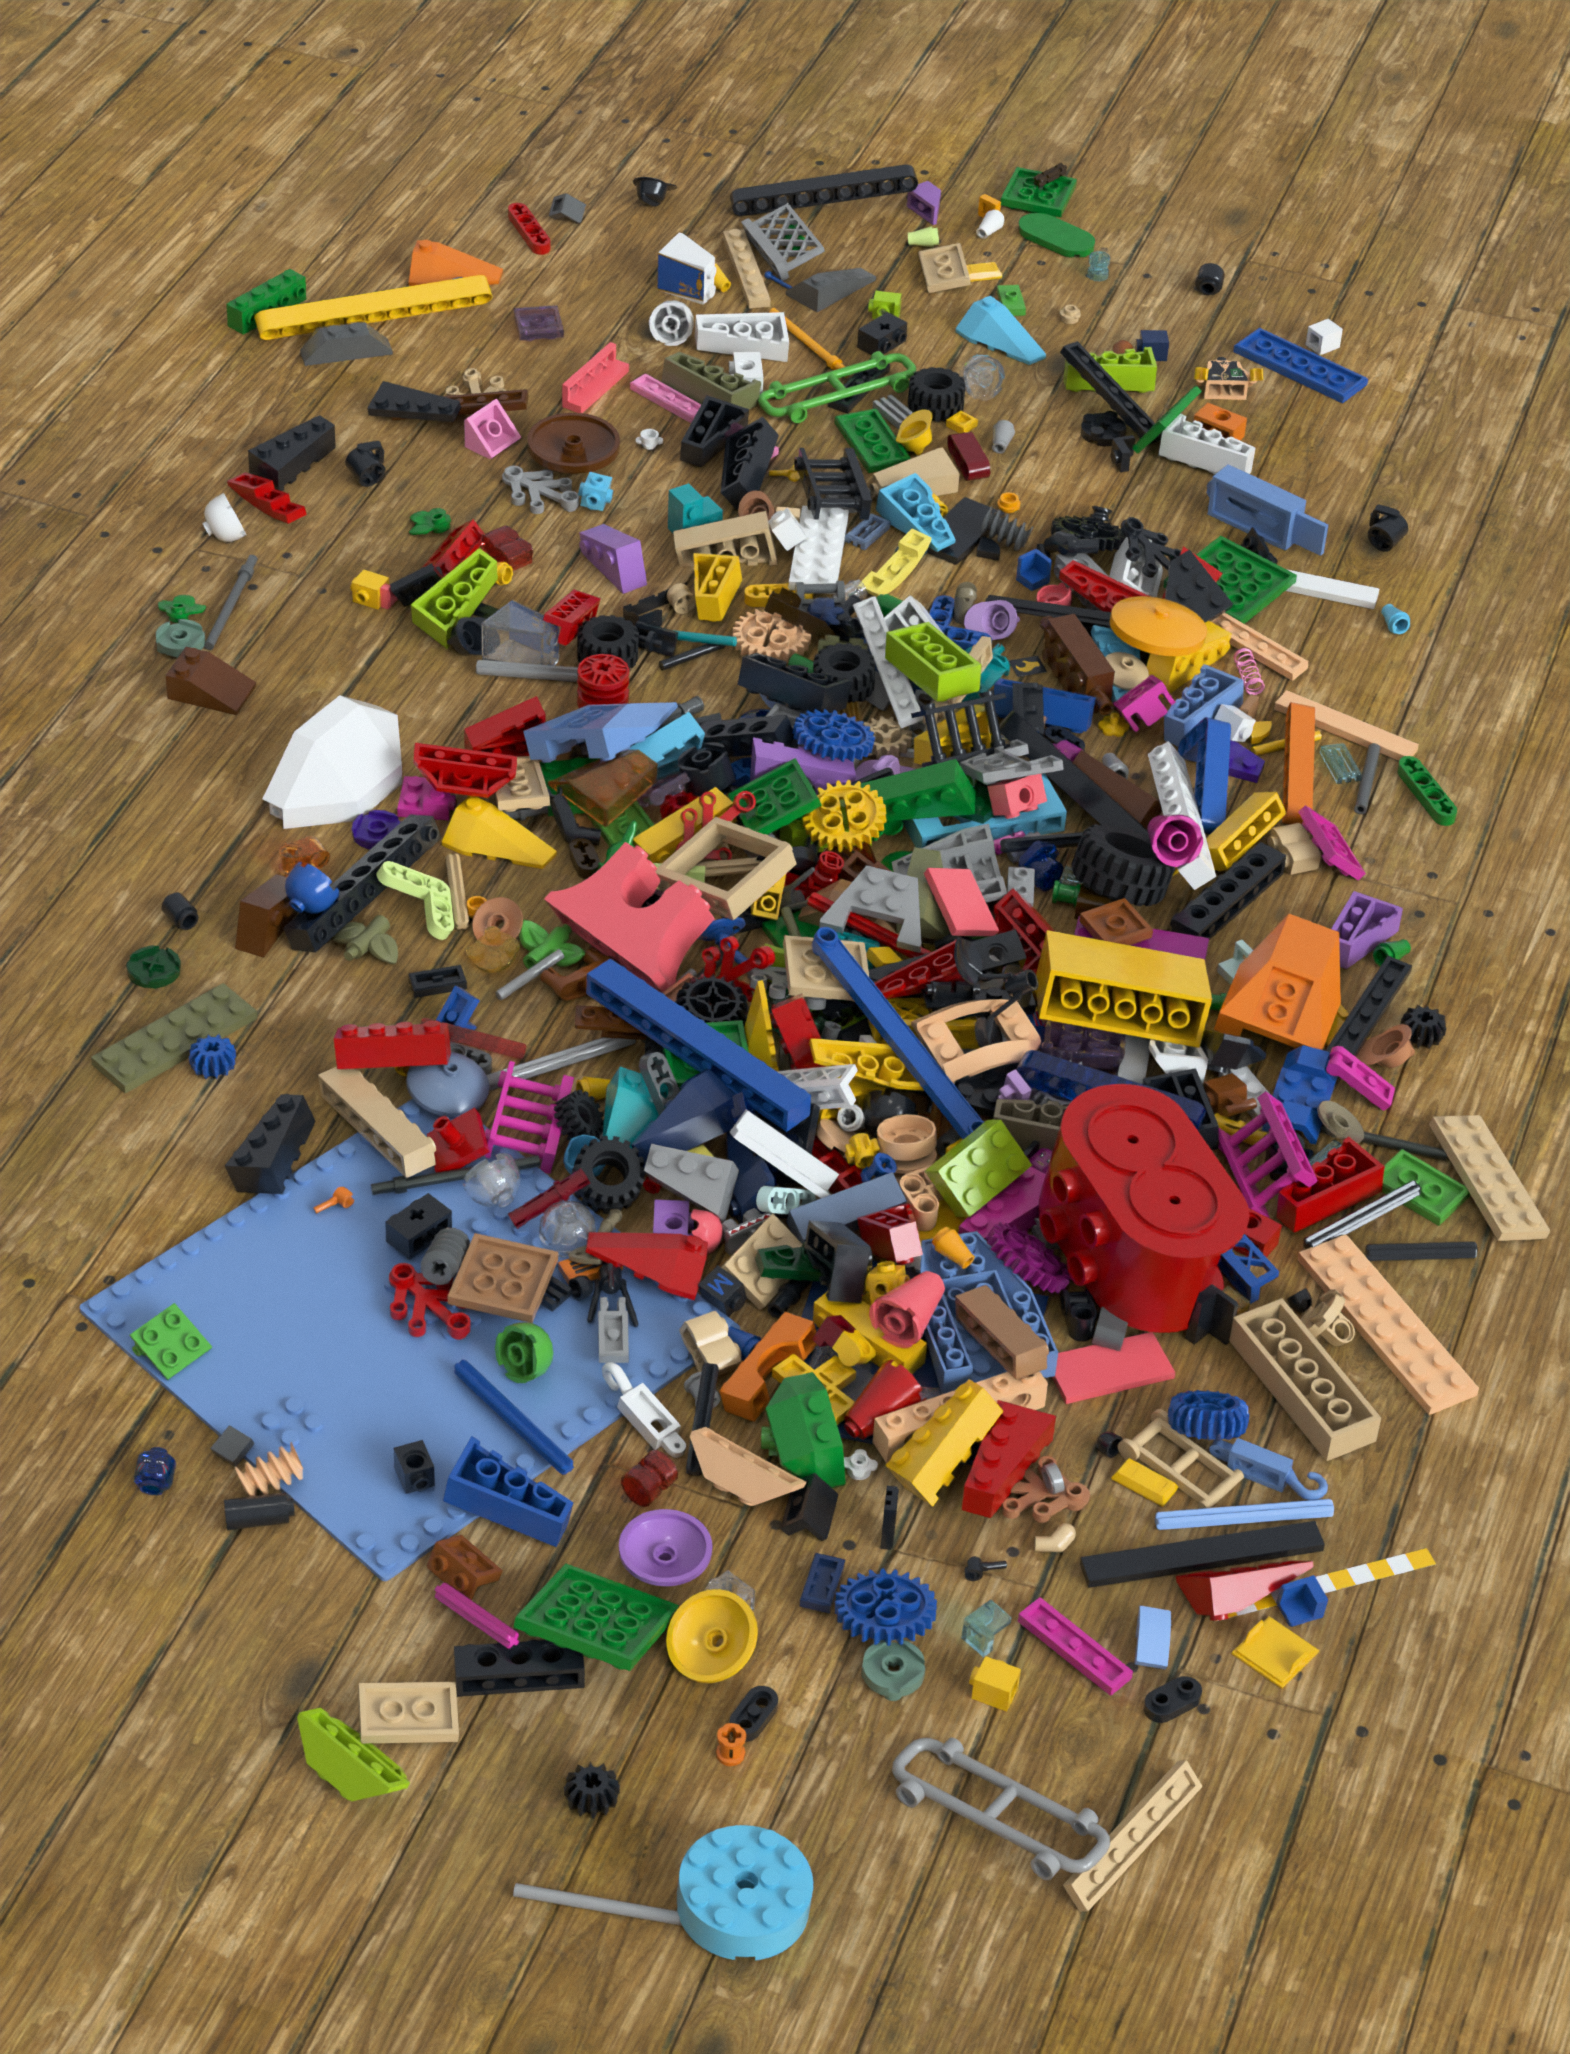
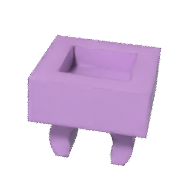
(1015, 1087)

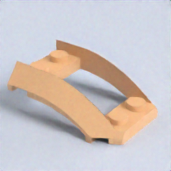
(947, 1053)

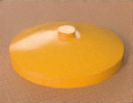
(1158, 626)

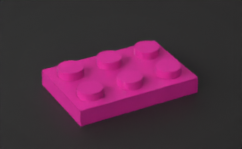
(1331, 842)

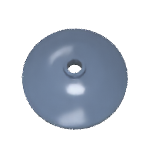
(449, 1088)

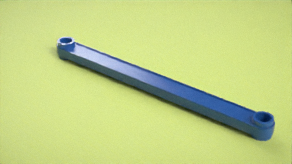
(895, 1032)

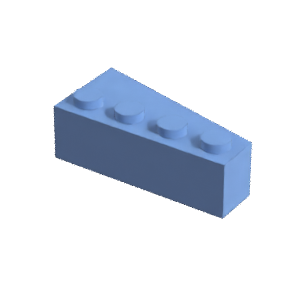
(1201, 700)

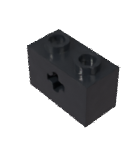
(882, 334)
(417, 1225)

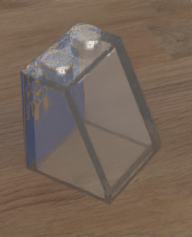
(519, 636)

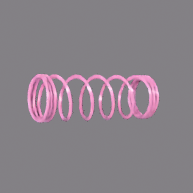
(1255, 680)

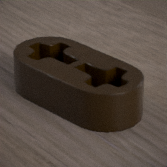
(588, 857)

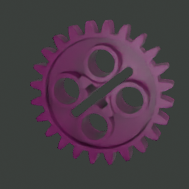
(1028, 1257)

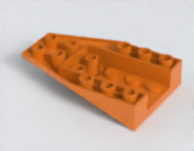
(1287, 986)

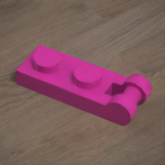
(1360, 1077)

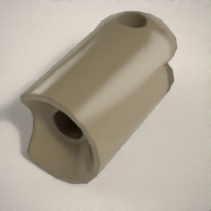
(964, 599)

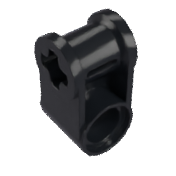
(1079, 1314)

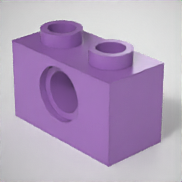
(672, 1217)

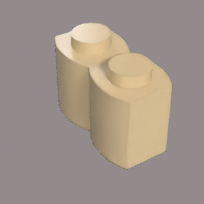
(1297, 846)
(709, 1342)

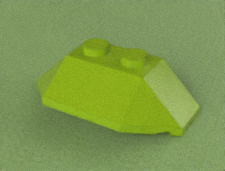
(345, 1762)

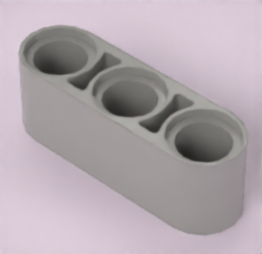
(1135, 1059)

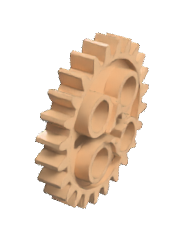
(759, 629)

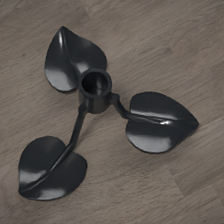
(1017, 982)

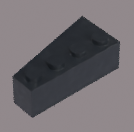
(292, 451)
(747, 460)
(271, 1147)

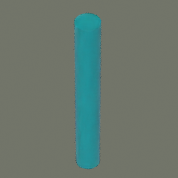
(706, 638)

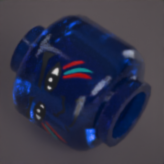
(154, 1471)

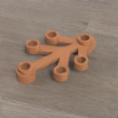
(1034, 1490)

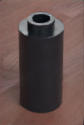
(258, 1511)

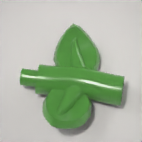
(543, 944)

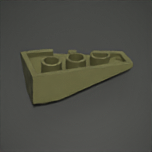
(931, 919)

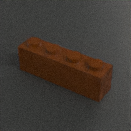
(1129, 796)

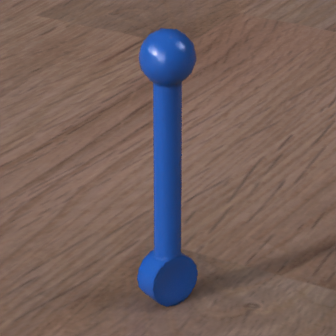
(768, 275)

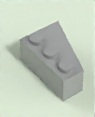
(694, 1177)

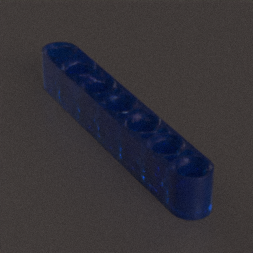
(1072, 1079)

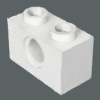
(749, 365)

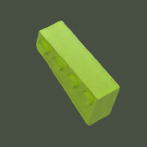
(1130, 370)
(455, 596)

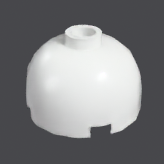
(671, 323)
(222, 520)

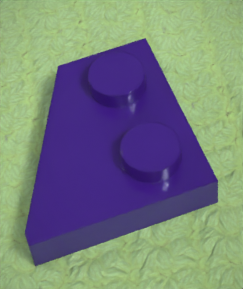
(1244, 763)

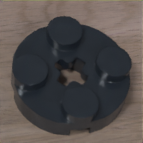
(1102, 427)

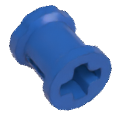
(876, 1167)

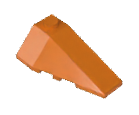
(439, 262)

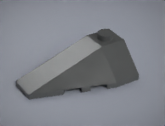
(829, 287)

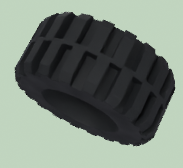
(1121, 865)

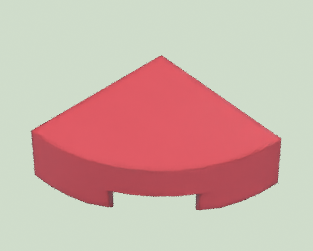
(387, 596)

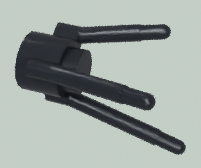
(610, 1282)

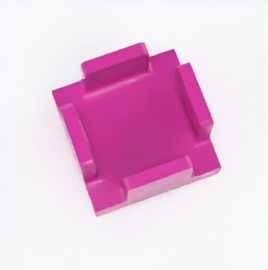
(1144, 702)

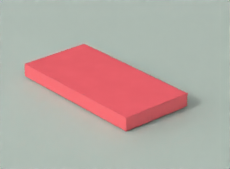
(1103, 1371)

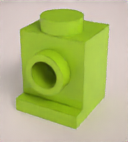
(885, 302)

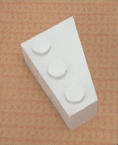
(907, 614)

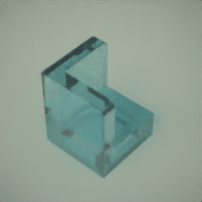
(983, 1625)

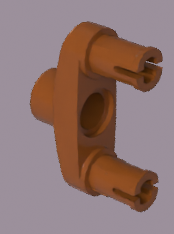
(574, 984)

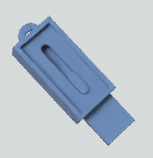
(1273, 512)

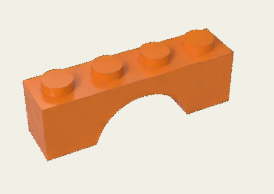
(746, 1390)

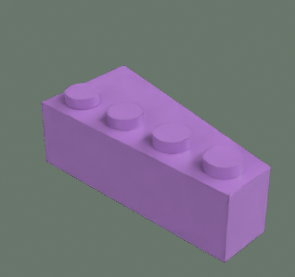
(819, 770)

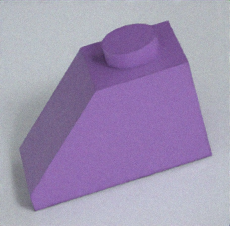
(925, 201)

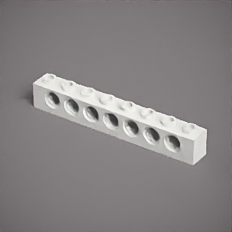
(1178, 799)

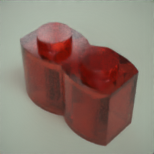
(506, 546)

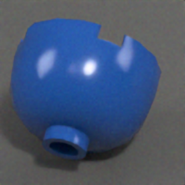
(309, 889)

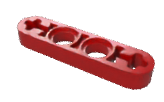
(529, 228)

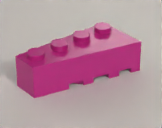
(1013, 1205)

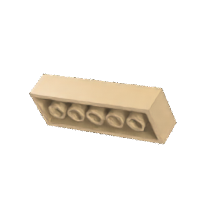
(1305, 1379)

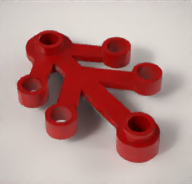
(707, 816)
(760, 958)
(405, 1279)

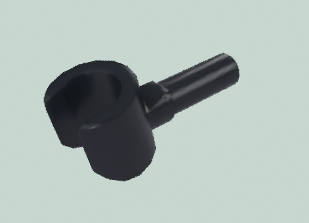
(975, 1568)

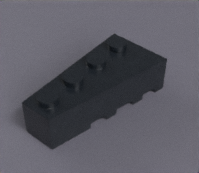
(793, 684)

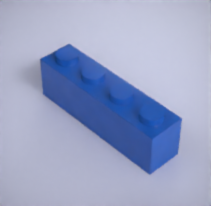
(1060, 706)

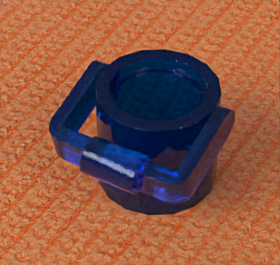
(1042, 858)

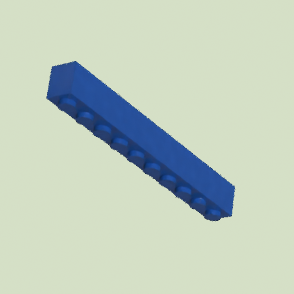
(698, 1044)

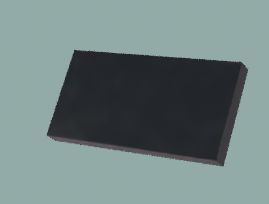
(965, 523)

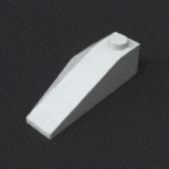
(1178, 1057)

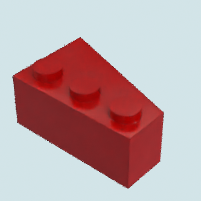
(504, 731)
(797, 1029)

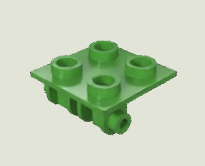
(170, 1341)

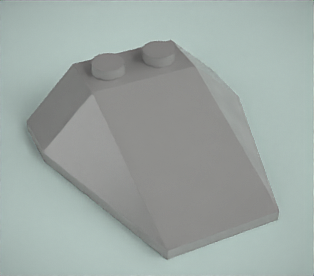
(968, 849)

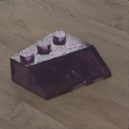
(1093, 1047)

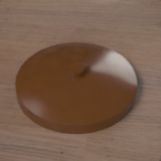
(573, 443)

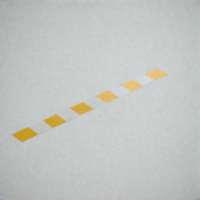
(1355, 1576)

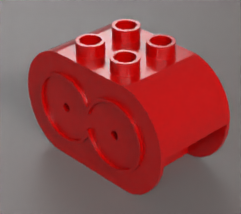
(1139, 1205)

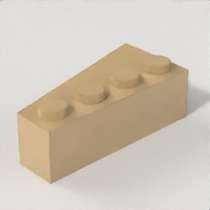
(739, 536)

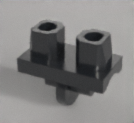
(656, 638)

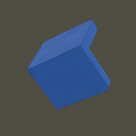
(1033, 569)
(1302, 1601)

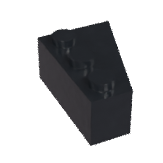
(1188, 1085)

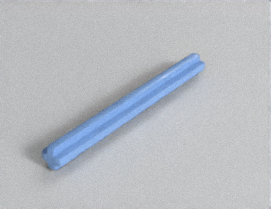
(1244, 1514)

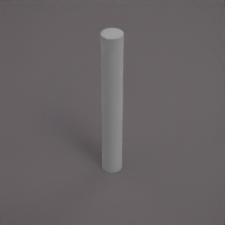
(529, 975)

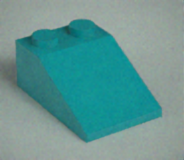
(628, 1105)

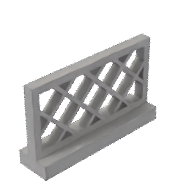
(769, 247)

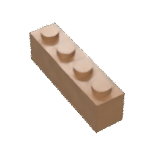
(1001, 1332)

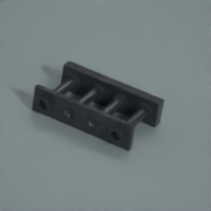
(851, 475)
(958, 752)

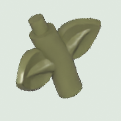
(370, 938)

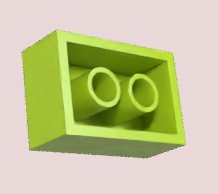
(978, 1168)

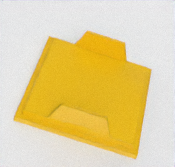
(1275, 1651)

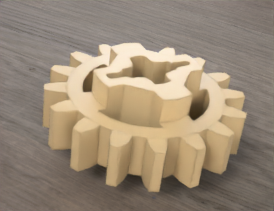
(889, 737)

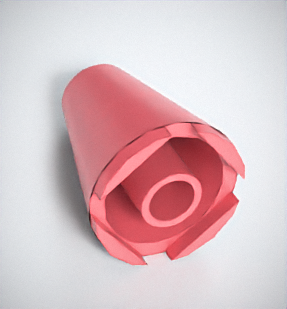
(907, 1309)

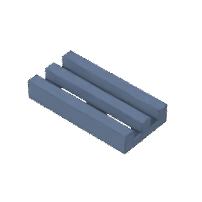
(871, 533)

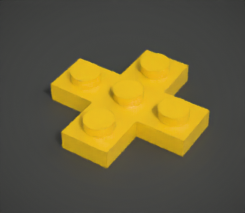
(831, 1374)

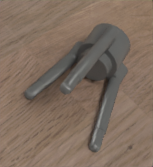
(793, 898)

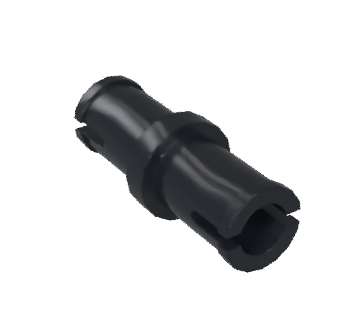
(788, 1295)

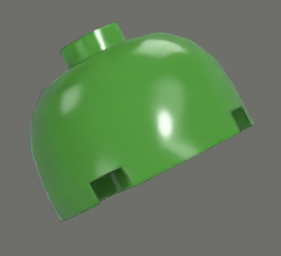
(524, 1351)

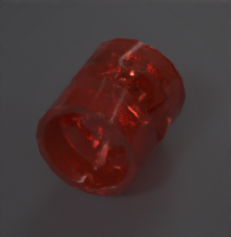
(649, 1478)

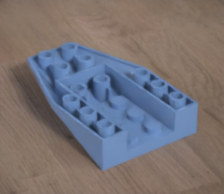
(603, 728)
(952, 1348)

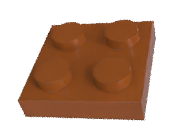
(1116, 923)

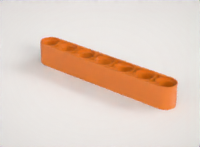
(1298, 761)

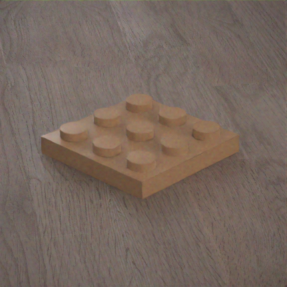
(503, 1278)

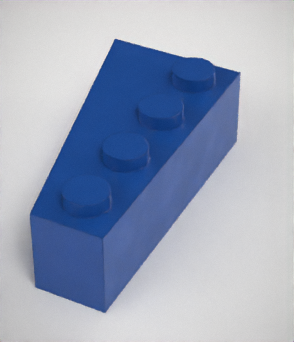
(506, 1495)

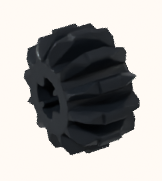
(1426, 1026)
(591, 1790)

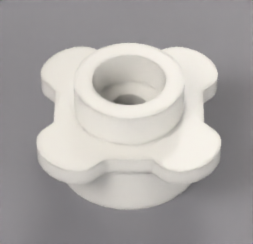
(649, 439)
(859, 1465)

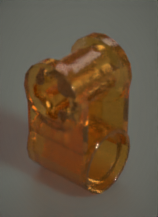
(306, 850)

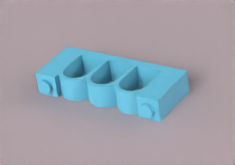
(1047, 819)

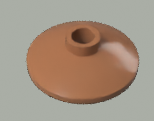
(495, 912)

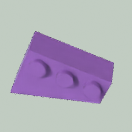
(1364, 925)

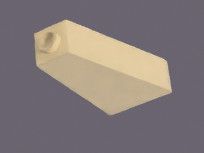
(932, 467)

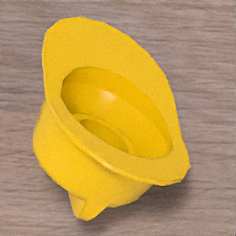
(916, 431)

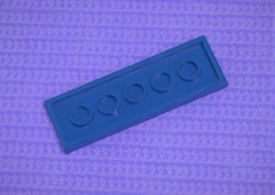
(1300, 365)

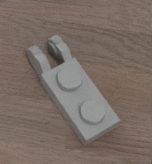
(613, 1332)

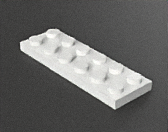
(820, 554)

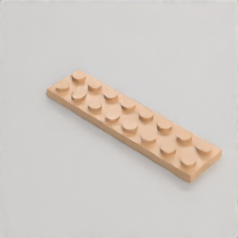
(1389, 1325)

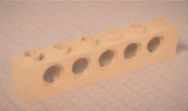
(897, 1428)

